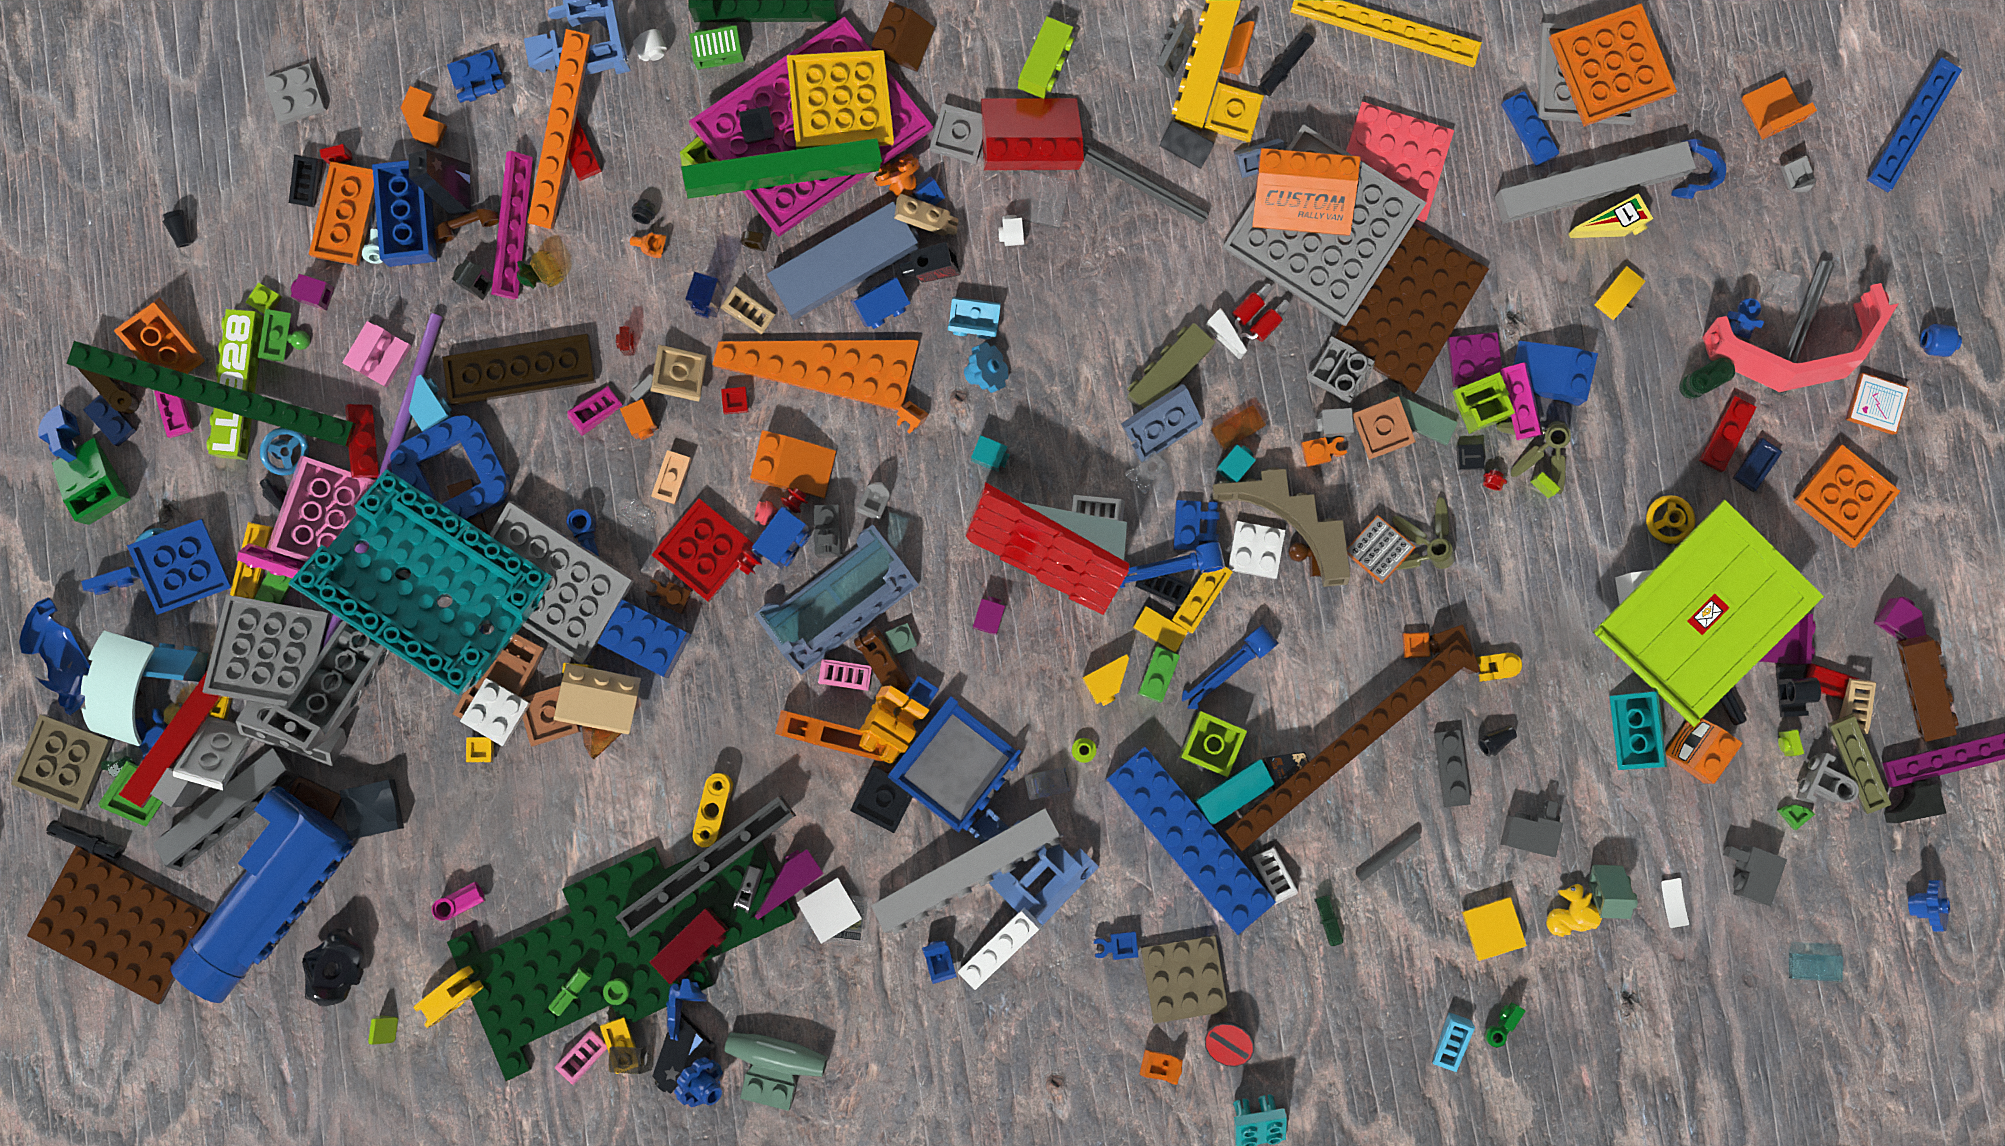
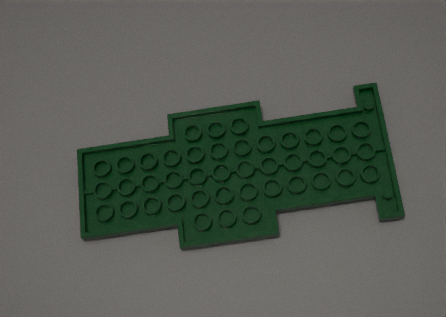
(530, 969)

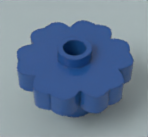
(1931, 905)
(699, 1083)

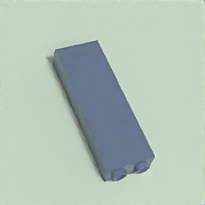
(843, 261)

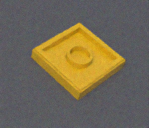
(1233, 112)

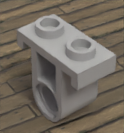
(1825, 782)

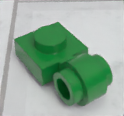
(1508, 1020)

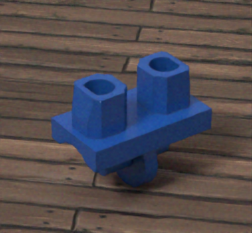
(1744, 321)

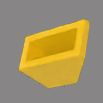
(1106, 681)

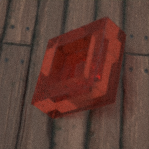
(625, 340)

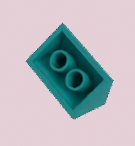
(1638, 731)
(1234, 792)

